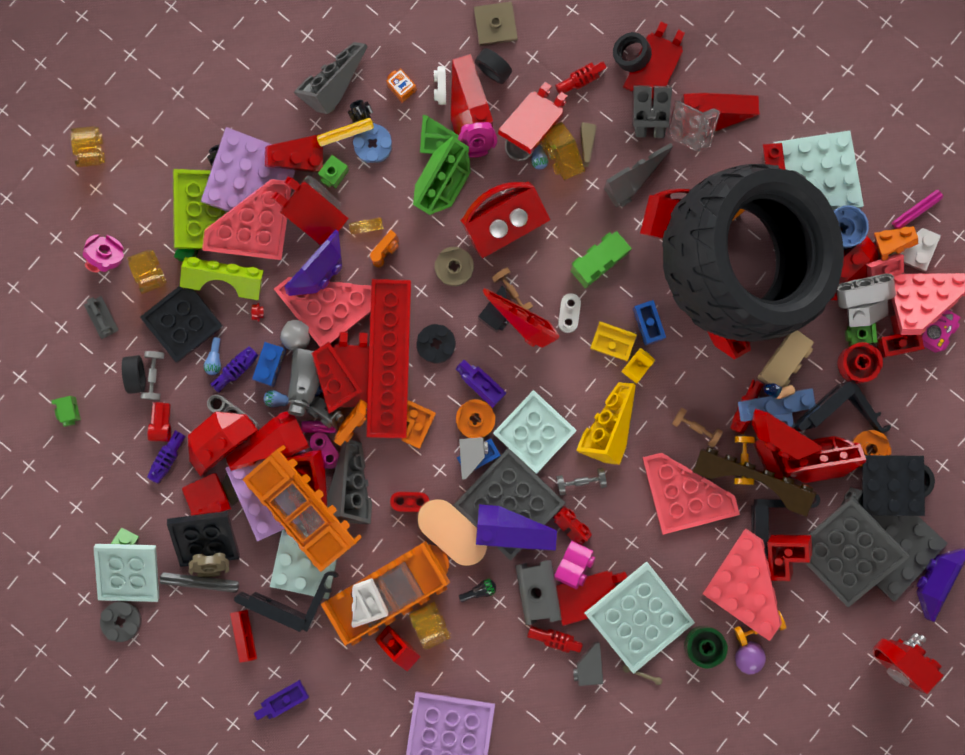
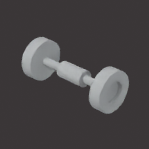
(152, 375)

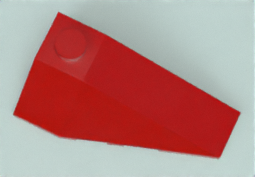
(732, 107)
(531, 326)

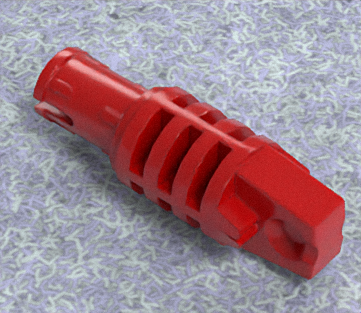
(581, 77)
(752, 393)
(555, 639)

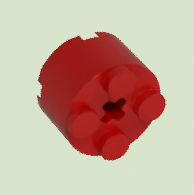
(863, 352)

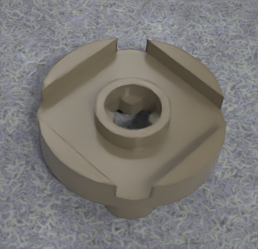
(460, 257)
(208, 565)

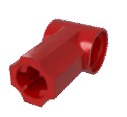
(159, 428)

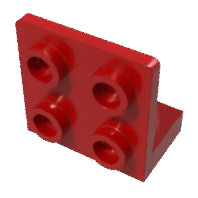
(206, 496)

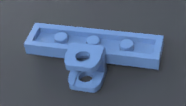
(778, 408)

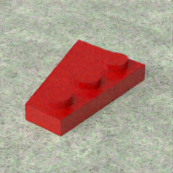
(296, 154)
(334, 378)

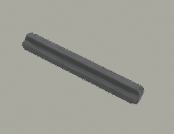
(199, 582)

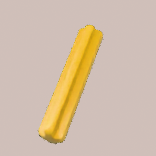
(345, 132)

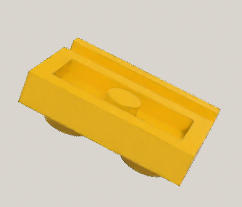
(613, 341)

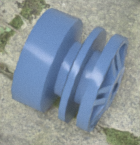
(853, 223)

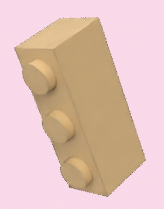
(786, 359)

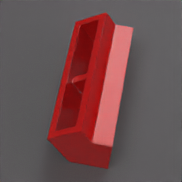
(770, 459)
(239, 635)

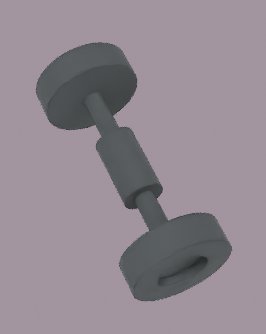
(581, 481)

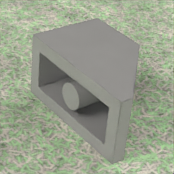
(867, 314)
(471, 454)

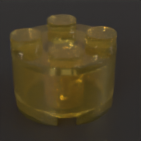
(86, 146)
(145, 271)
(429, 626)

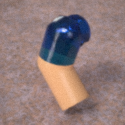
(777, 391)

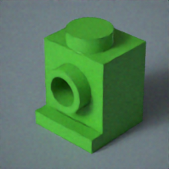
(869, 333)
(67, 410)

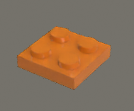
(354, 419)

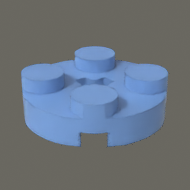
(372, 154)

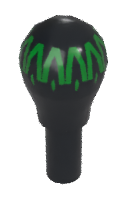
(484, 589)

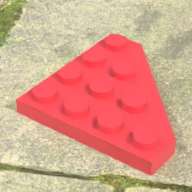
(252, 226)
(924, 299)
(330, 310)
(685, 497)
(745, 586)

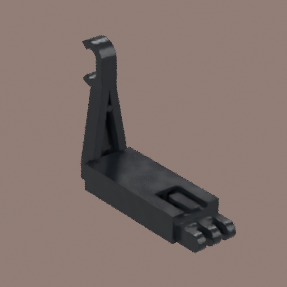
(832, 401)
(760, 517)
(282, 613)

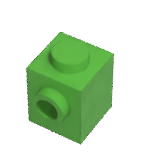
(333, 172)

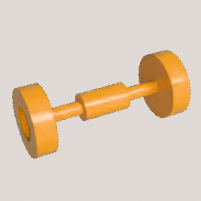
(744, 457)
(741, 636)

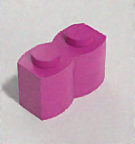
(574, 565)

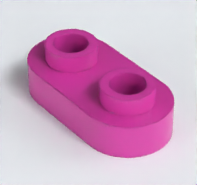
(327, 449)

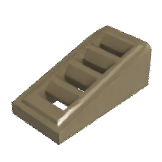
(587, 139)

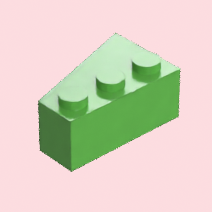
(600, 258)

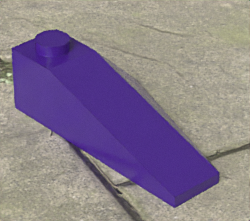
(508, 529)

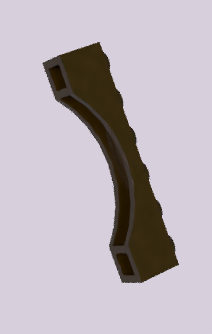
(795, 497)

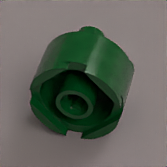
(711, 657)

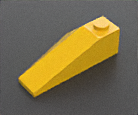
(609, 432)

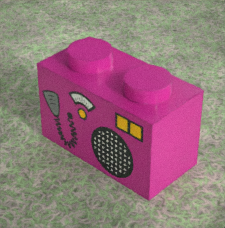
(937, 334)

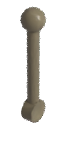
(658, 680)

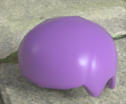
(750, 658)

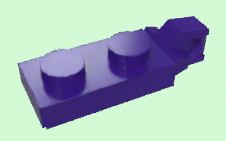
(481, 383)
(282, 701)

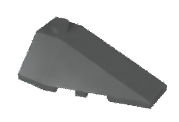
(330, 84)

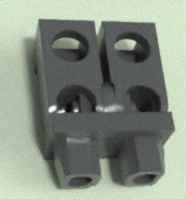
(651, 116)

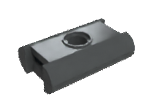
(534, 606)

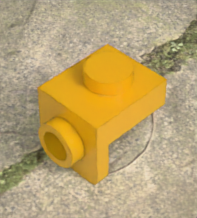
(638, 365)

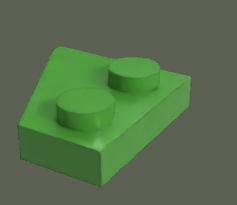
(433, 135)

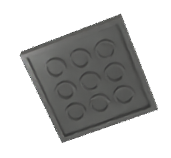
(513, 487)
(918, 541)
(853, 552)

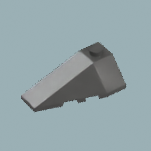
(627, 182)
(349, 485)

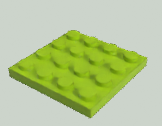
(190, 214)

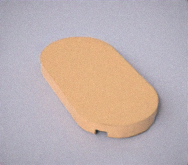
(450, 532)

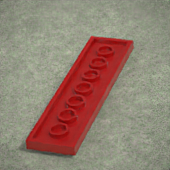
(389, 358)

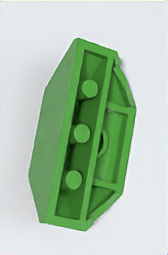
(442, 177)

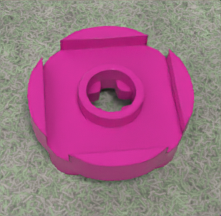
(478, 130)
(100, 260)

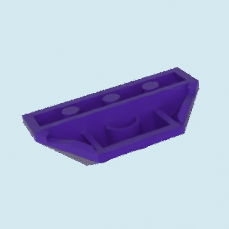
(318, 269)
(938, 581)

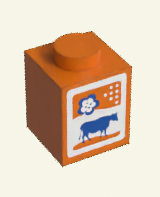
(401, 85)

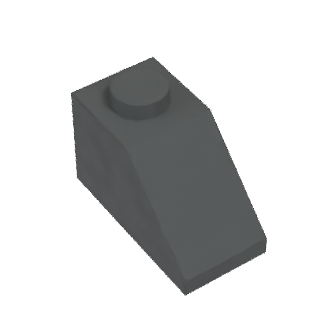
(589, 667)

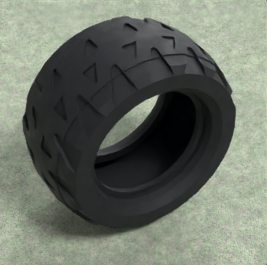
(804, 241)

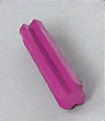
(917, 210)

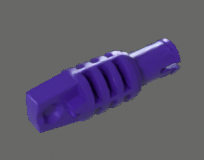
(235, 368)
(165, 458)

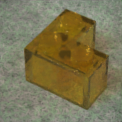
(564, 151)

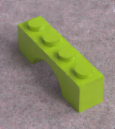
(198, 272)

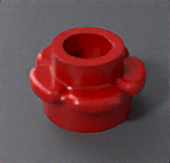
(257, 312)

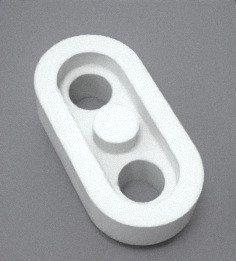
(440, 77)
(569, 312)

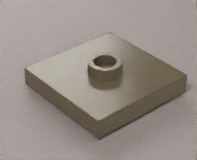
(495, 23)

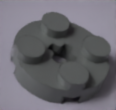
(110, 616)

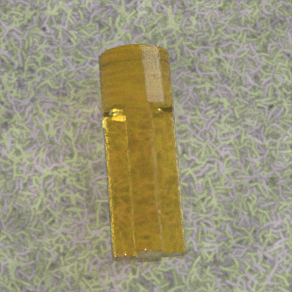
(366, 225)

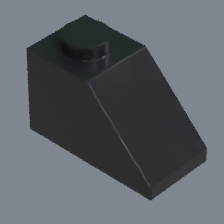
(492, 317)

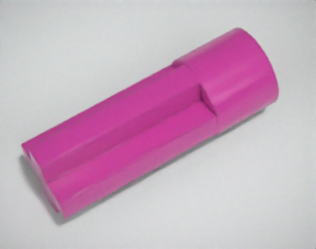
(315, 427)

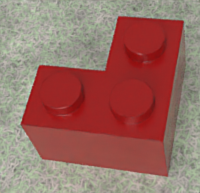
(897, 343)
(784, 551)

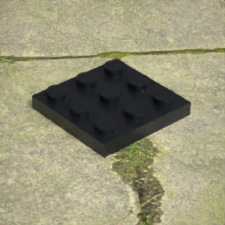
(181, 322)
(893, 485)
(203, 535)

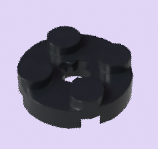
(445, 349)

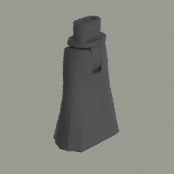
(303, 382)

